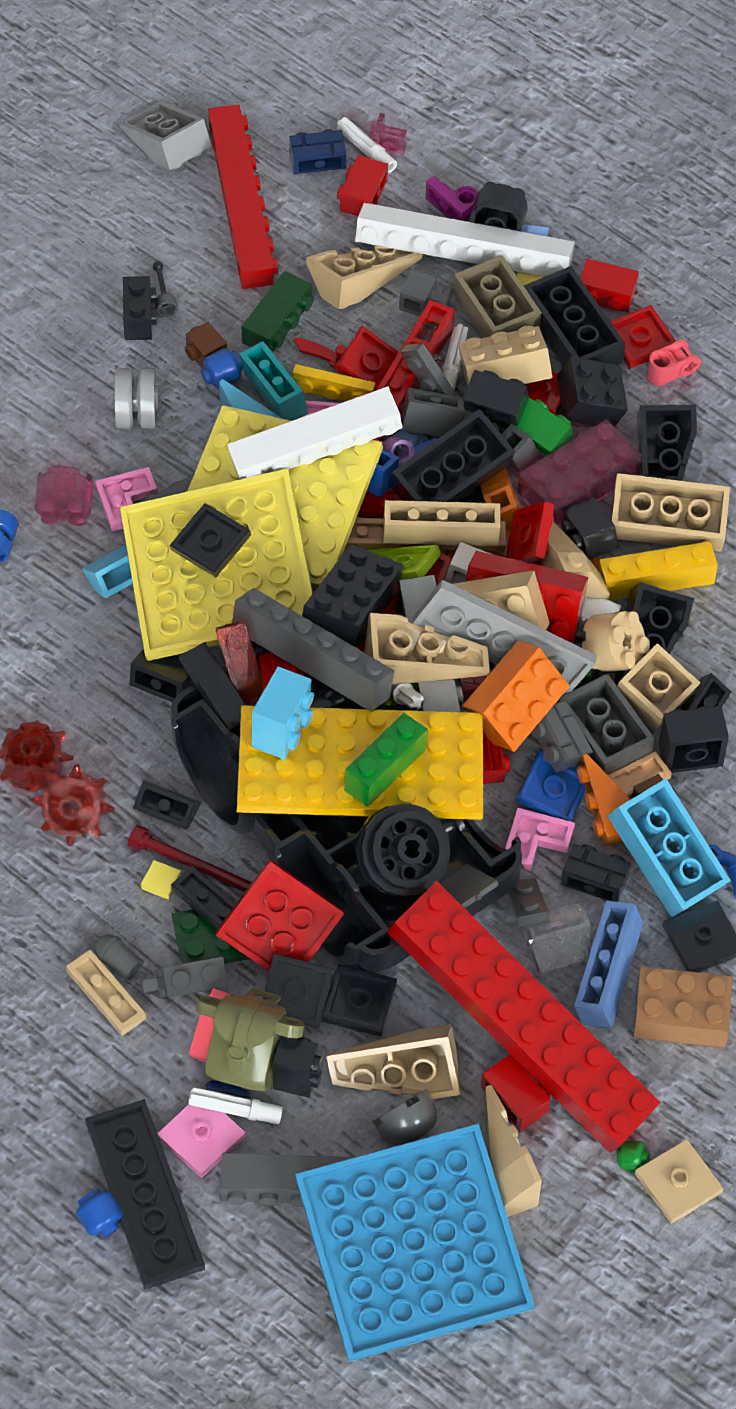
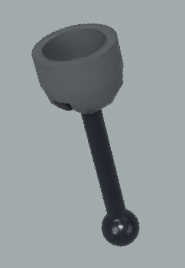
(165, 303)

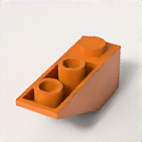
(500, 490)
(602, 797)

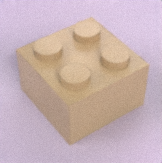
(657, 686)

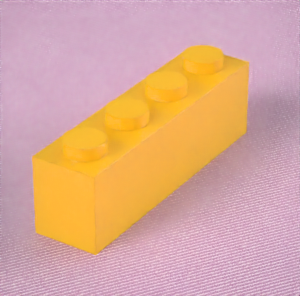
(663, 568)

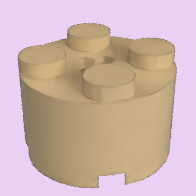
(616, 640)

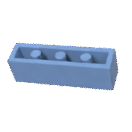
(608, 964)

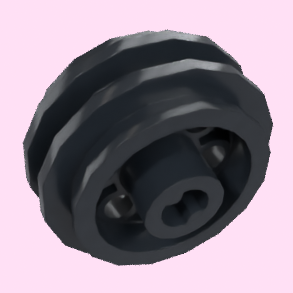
(430, 845)

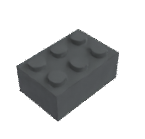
(609, 724)

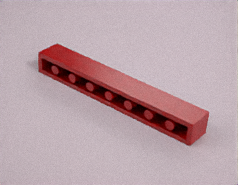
(241, 197)

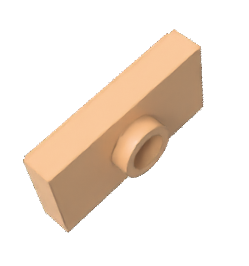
(640, 771)

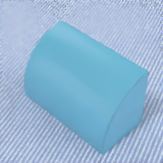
(110, 572)

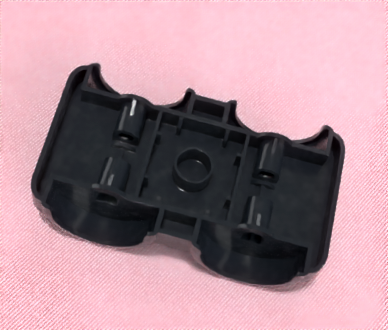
(323, 846)

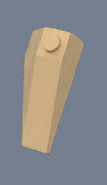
(357, 274)
(567, 557)
(421, 653)
(401, 1064)
(512, 1165)

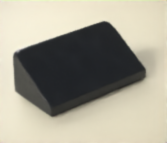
(708, 693)
(166, 804)

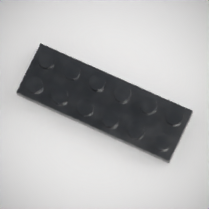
(146, 1193)

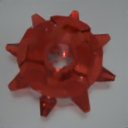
(31, 754)
(61, 816)

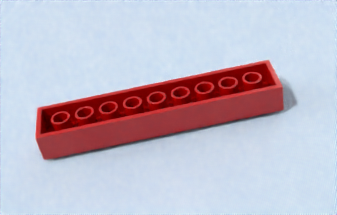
(523, 1017)

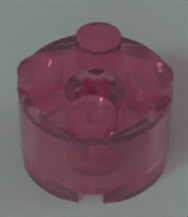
(63, 495)

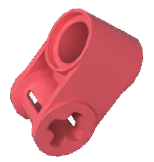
(671, 363)

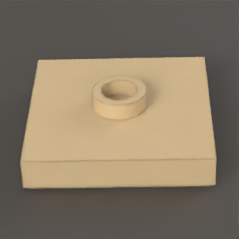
(679, 1181)

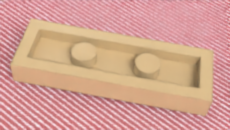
(106, 992)

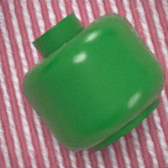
(632, 1155)

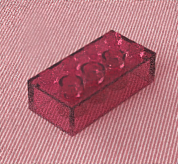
(580, 469)

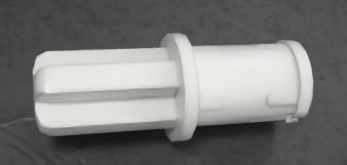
(406, 695)

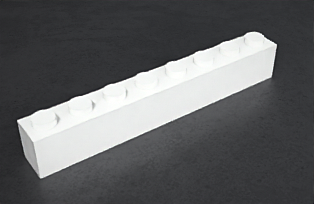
(461, 240)

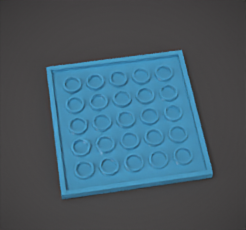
(414, 1242)

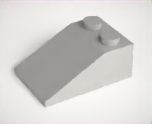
(168, 134)

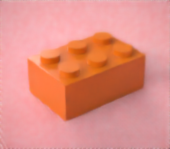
(516, 695)

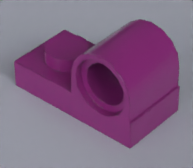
(451, 204)

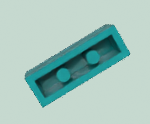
(273, 382)

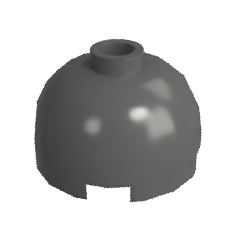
(408, 1120)

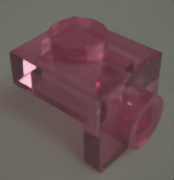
(389, 137)

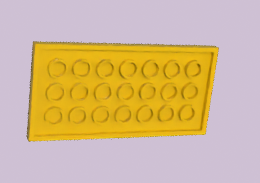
(312, 777)

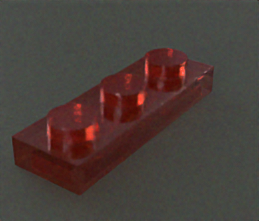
(241, 661)

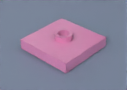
(201, 1137)

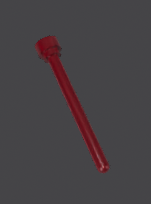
(142, 839)

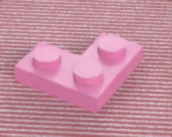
(123, 491)
(539, 830)

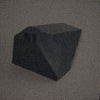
(665, 439)
(662, 616)

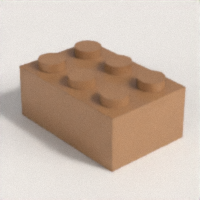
(683, 1007)

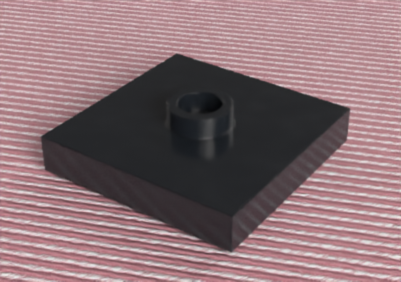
(210, 540)
(702, 937)
(301, 987)
(359, 1000)

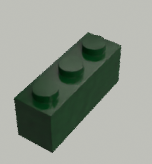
(278, 312)

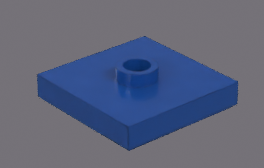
(551, 791)

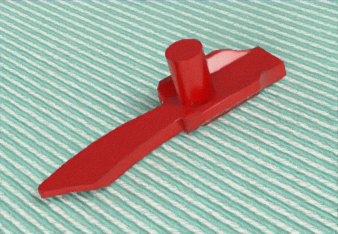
(320, 351)

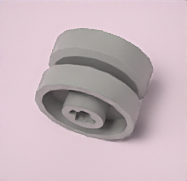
(136, 398)

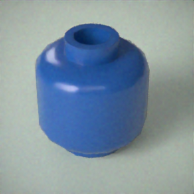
(221, 366)
(99, 1213)

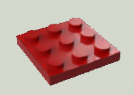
(279, 918)

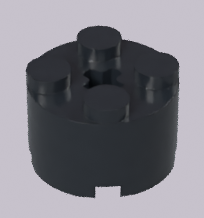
(500, 207)

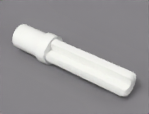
(365, 143)
(452, 364)
(249, 1108)

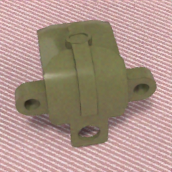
(246, 1037)

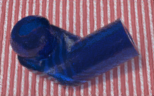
(226, 1088)

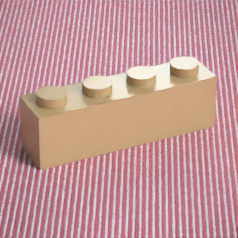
(441, 523)

